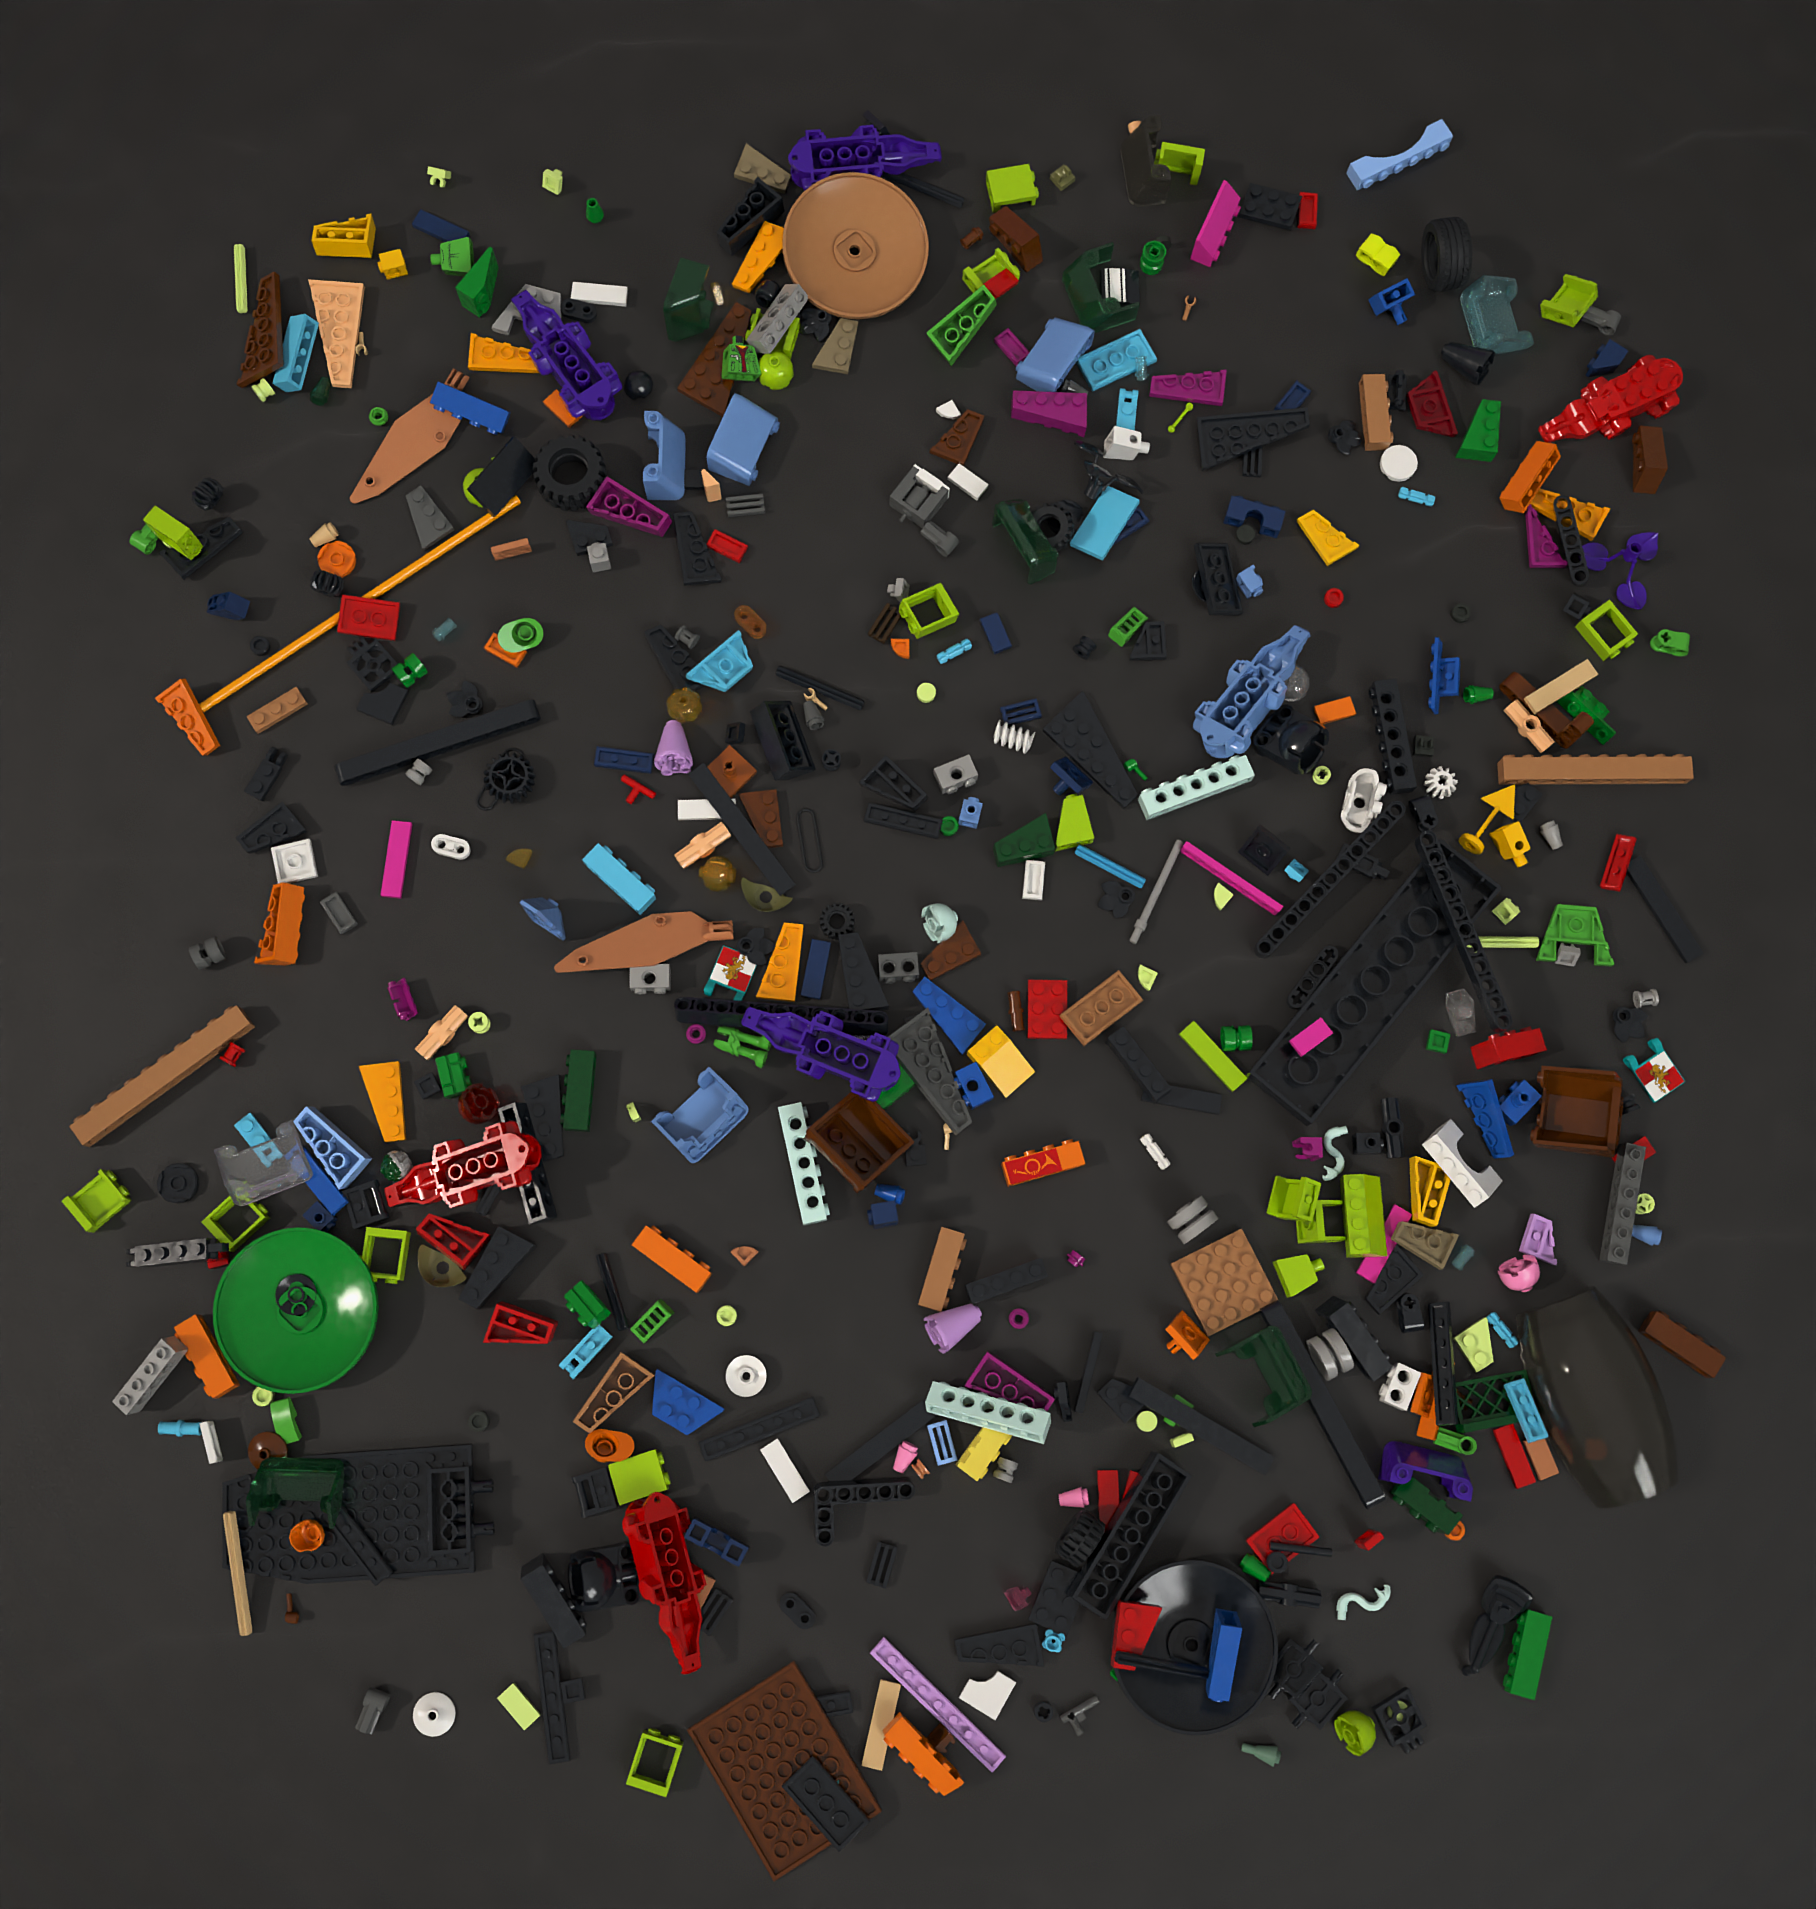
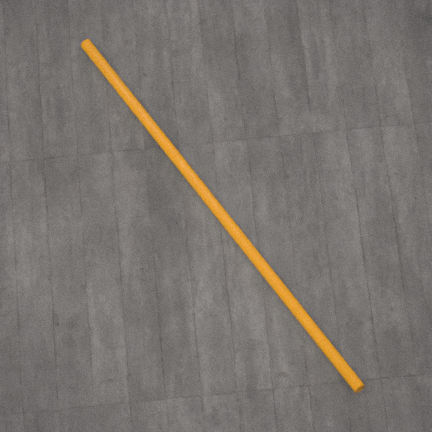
(373, 594)

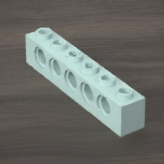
(1153, 808)
(809, 1215)
(994, 1420)

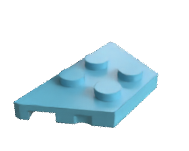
(724, 665)

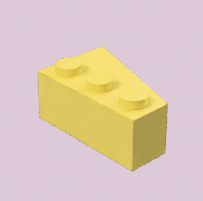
(981, 1452)

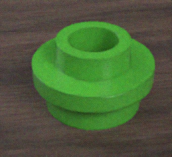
(377, 411)

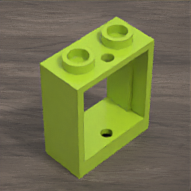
(173, 533)
(943, 602)
(1593, 638)
(370, 1236)
(223, 1237)
(648, 1784)

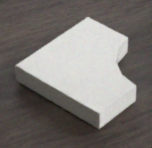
(988, 1695)

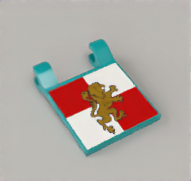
(731, 972)
(1657, 1073)

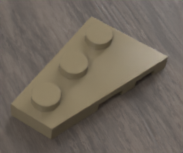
(755, 164)
(838, 348)
(1426, 1243)

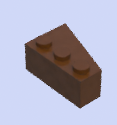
(1017, 238)
(1648, 459)

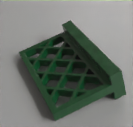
(1491, 1420)

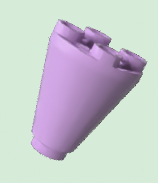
(673, 750)

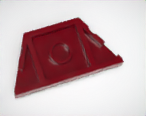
(1431, 407)

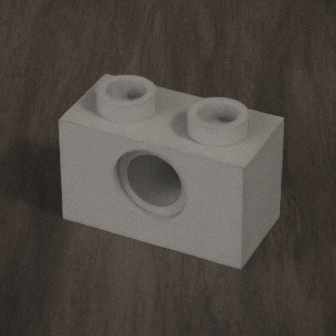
(963, 766)
(662, 979)

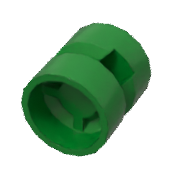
(1152, 257)
(416, 667)
(1236, 1038)

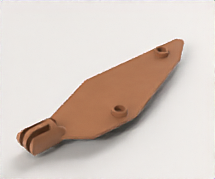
(409, 444)
(646, 942)

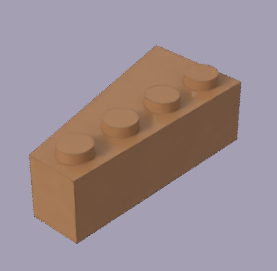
(616, 1386)

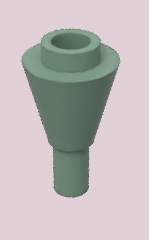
(1268, 1754)

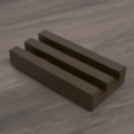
(892, 610)

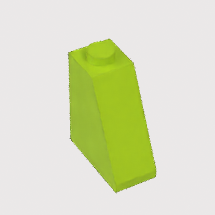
(1074, 824)

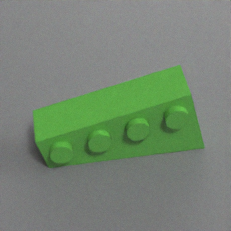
(960, 325)

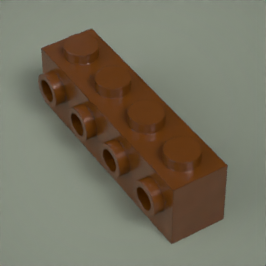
(1681, 1344)

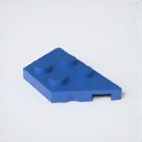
(681, 1405)

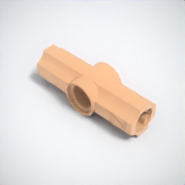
(1537, 734)
(702, 845)
(441, 1032)

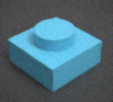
(1296, 870)

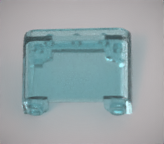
(1491, 316)

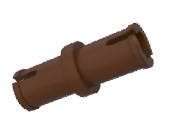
(1016, 1011)

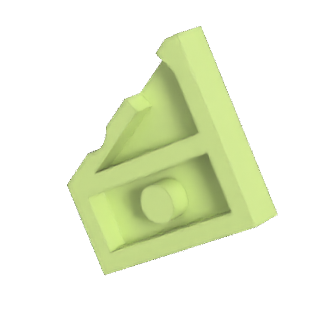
(1476, 1344)

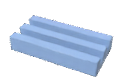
(946, 1459)

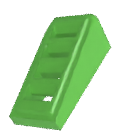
(1120, 635)
(664, 1308)

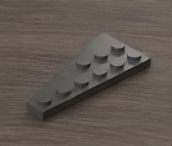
(929, 1068)

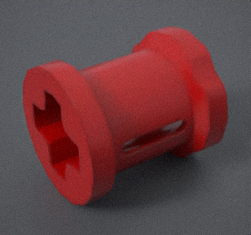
(232, 1054)

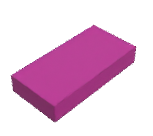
(1310, 1037)

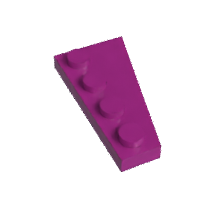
(1195, 388)

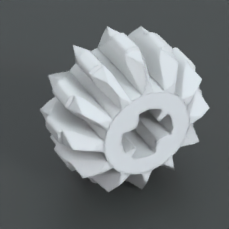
(1440, 775)

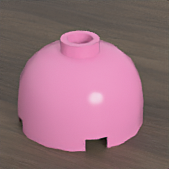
(1520, 1274)

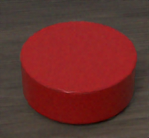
(1333, 598)

